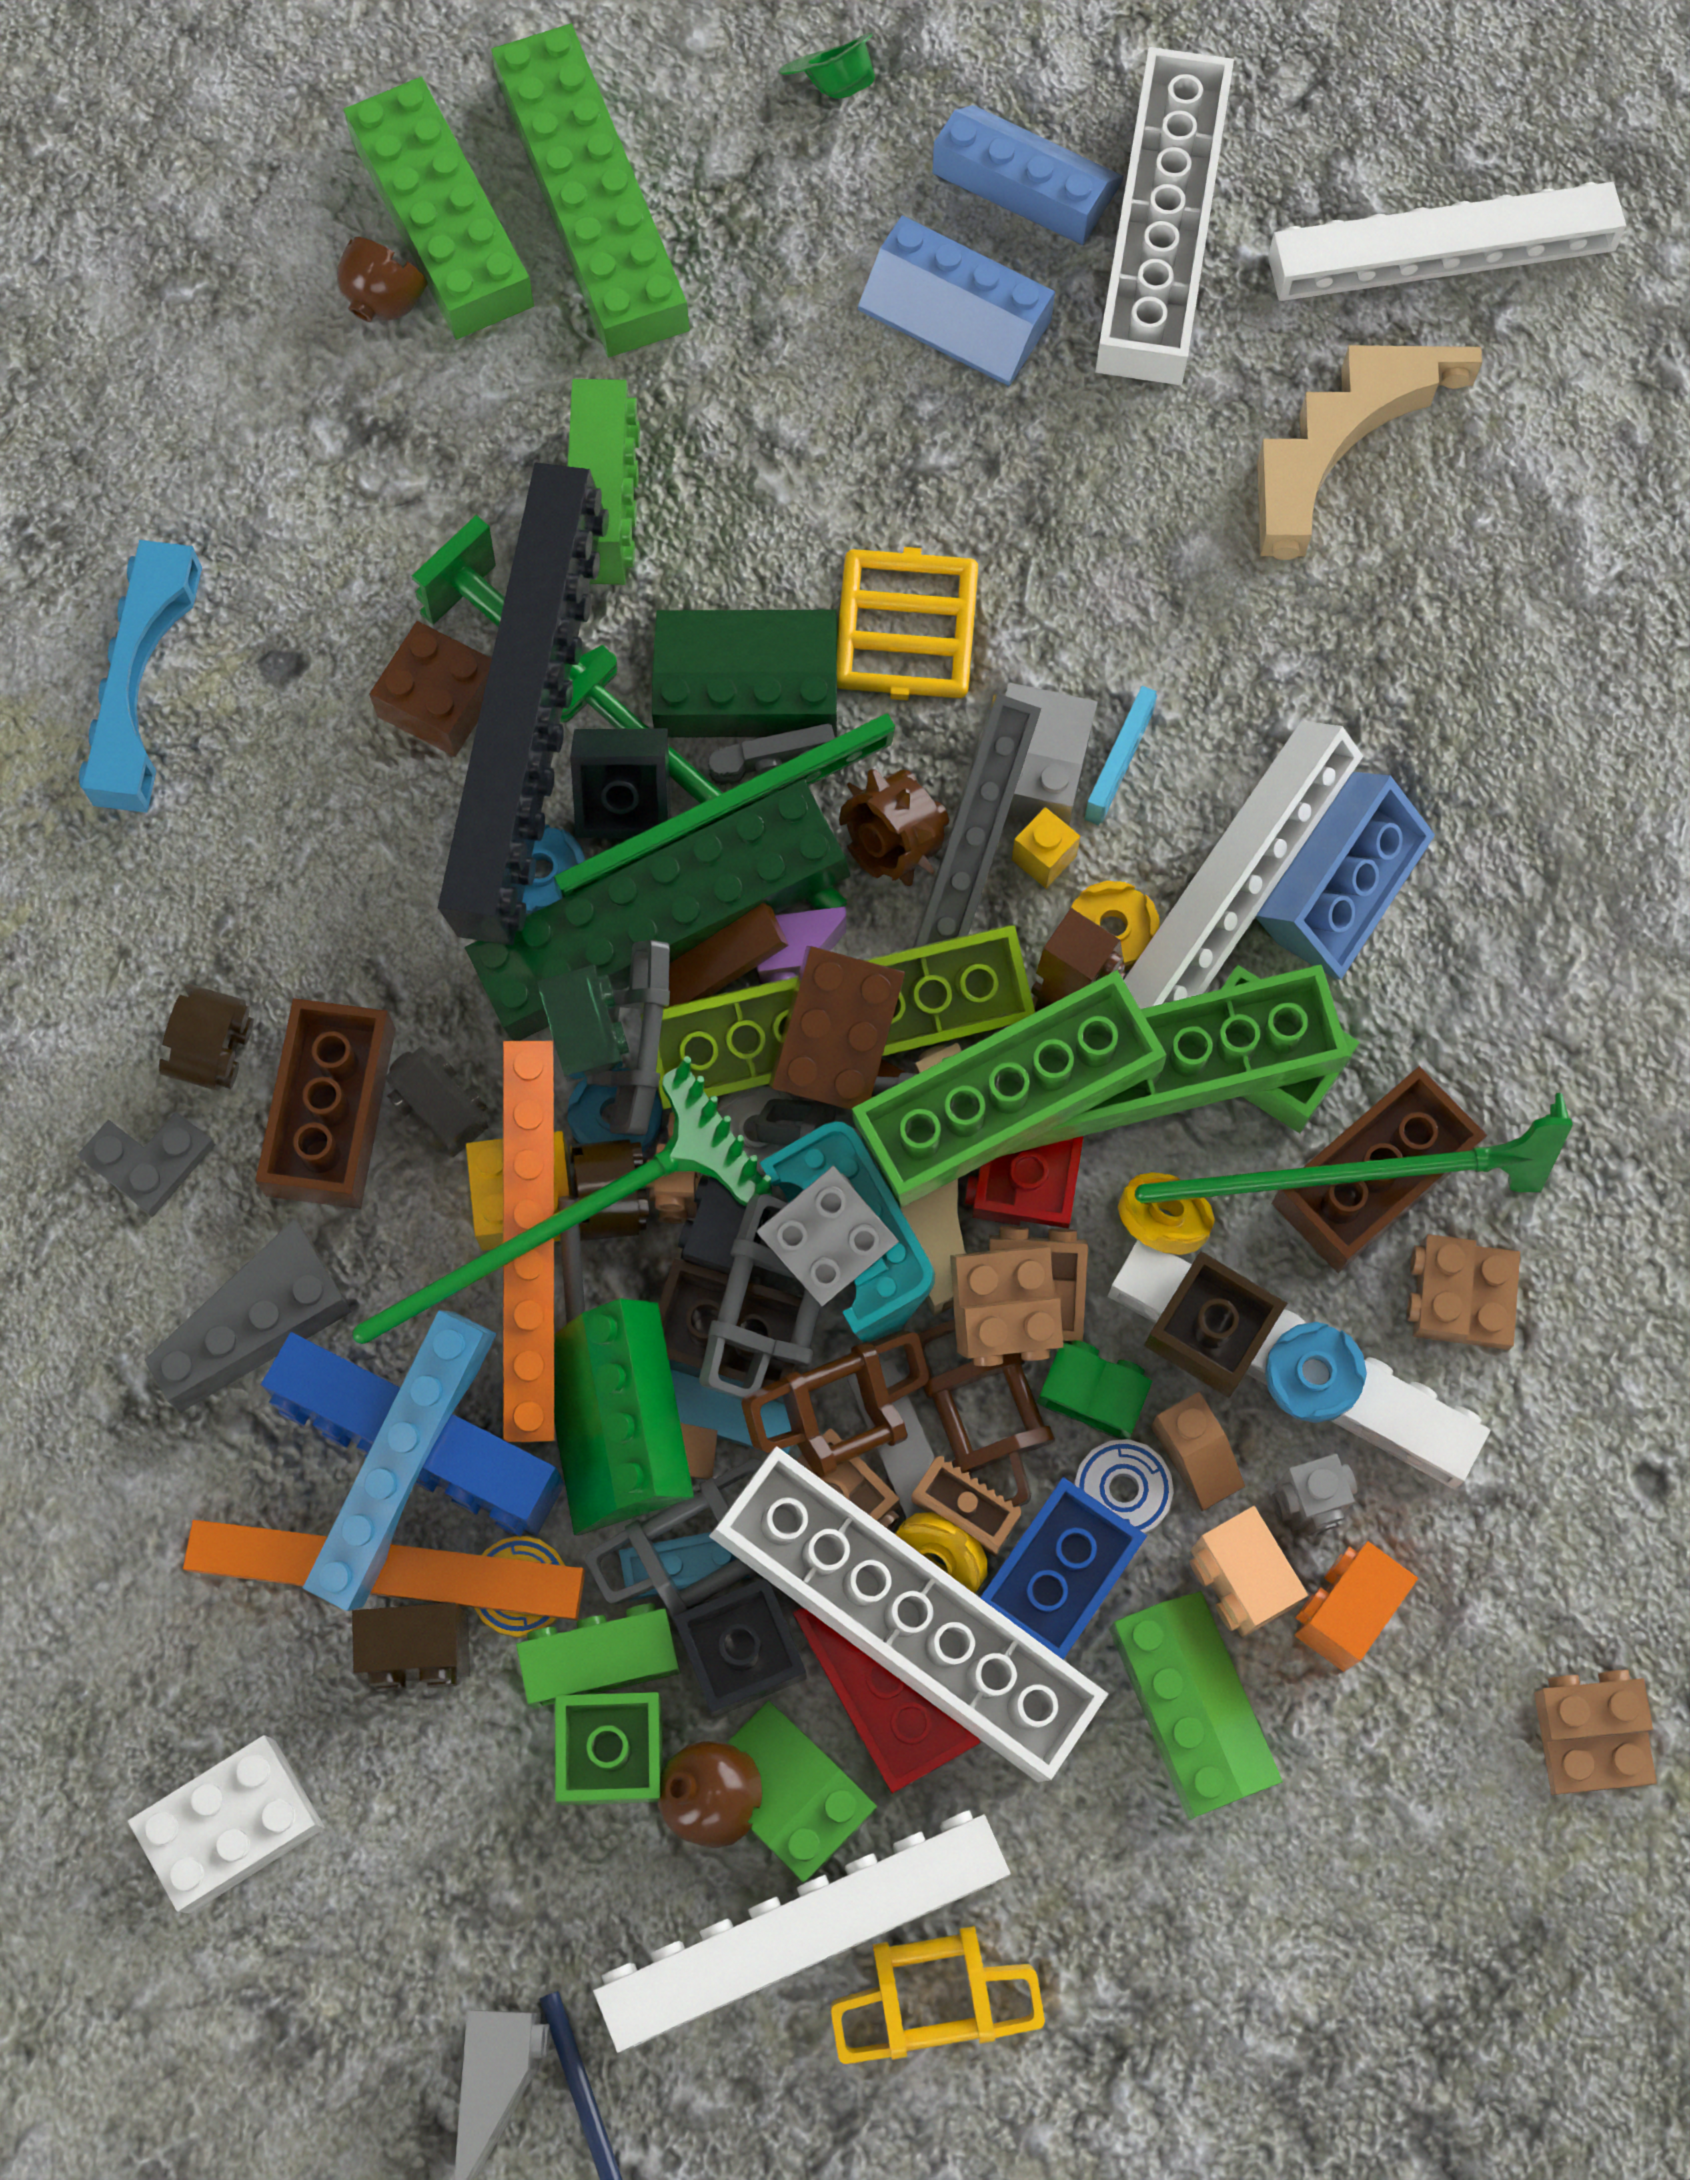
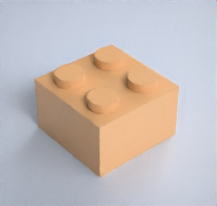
(1246, 1572)

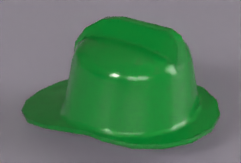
(837, 70)

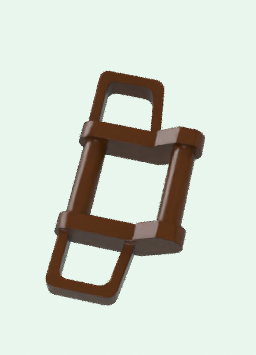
(940, 1389)
(875, 1395)

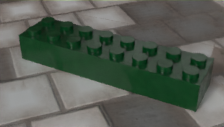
(675, 896)

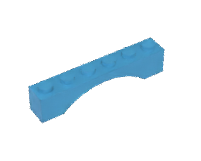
(160, 591)
(374, 1505)

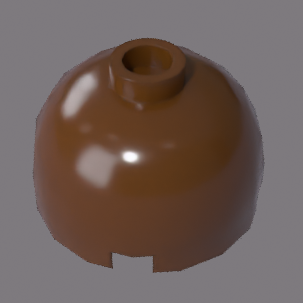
(376, 282)
(709, 1793)

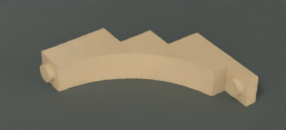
(1376, 388)

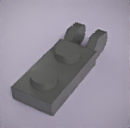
(764, 753)

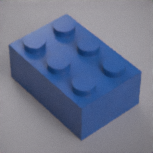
(1063, 1567)

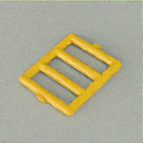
(959, 647)

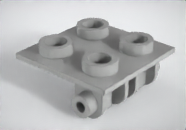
(827, 1235)

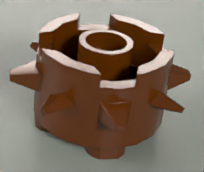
(893, 825)

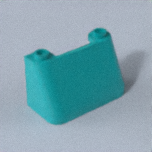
(901, 1277)

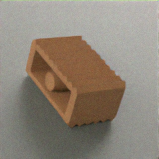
(967, 1504)

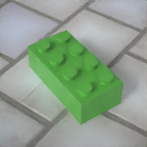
(605, 440)

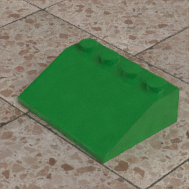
(617, 1416)

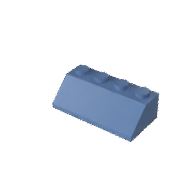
(1023, 172)
(956, 300)
(1346, 873)

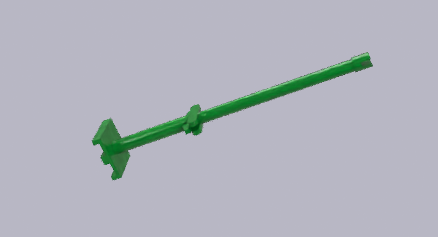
(459, 572)

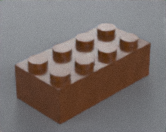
(326, 1103)
(1406, 1122)

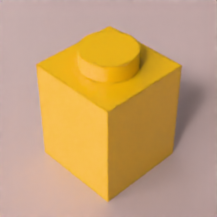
(1045, 847)

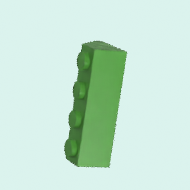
(1194, 1704)

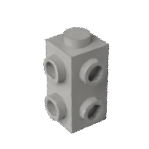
(1315, 1495)

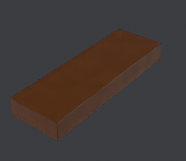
(726, 956)

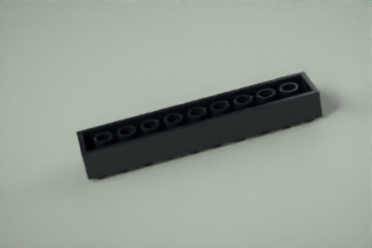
(524, 706)

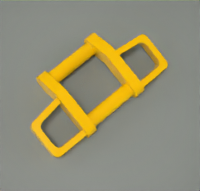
(978, 2027)

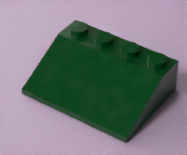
(744, 672)

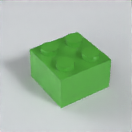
(608, 1748)

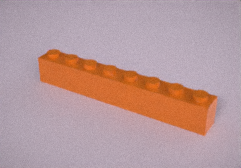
(530, 1278)

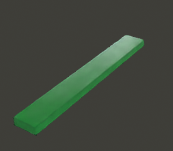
(809, 766)

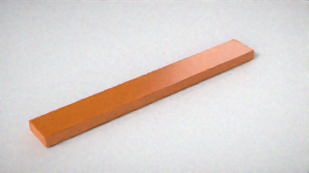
(407, 1573)

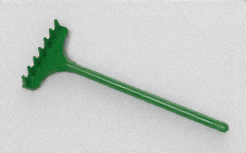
(698, 1144)
(1525, 1160)

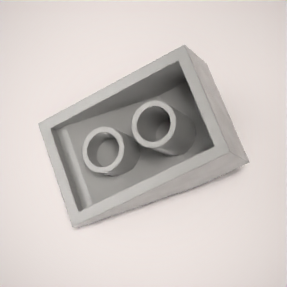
(1055, 753)
(498, 2066)

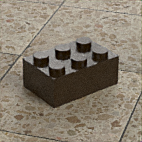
(694, 1300)

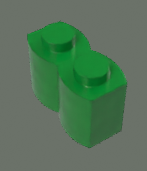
(1095, 1390)

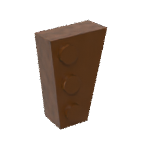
(1075, 958)

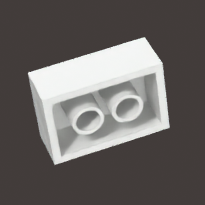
(226, 1824)

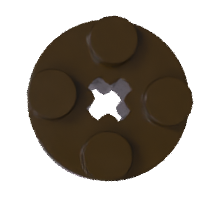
(205, 1037)
(596, 1167)

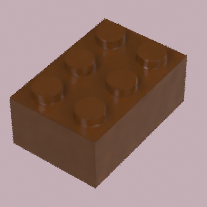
(836, 1028)

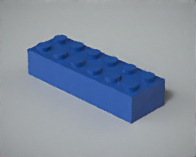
(464, 1461)

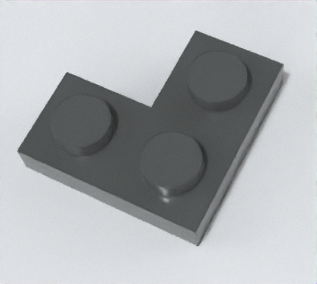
(149, 1172)

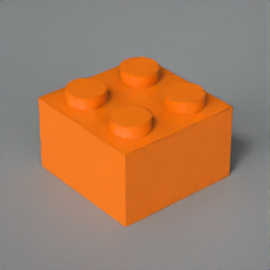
(1356, 1605)

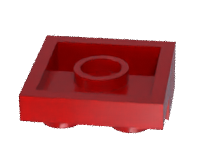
(1028, 1185)

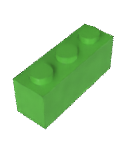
(598, 1655)

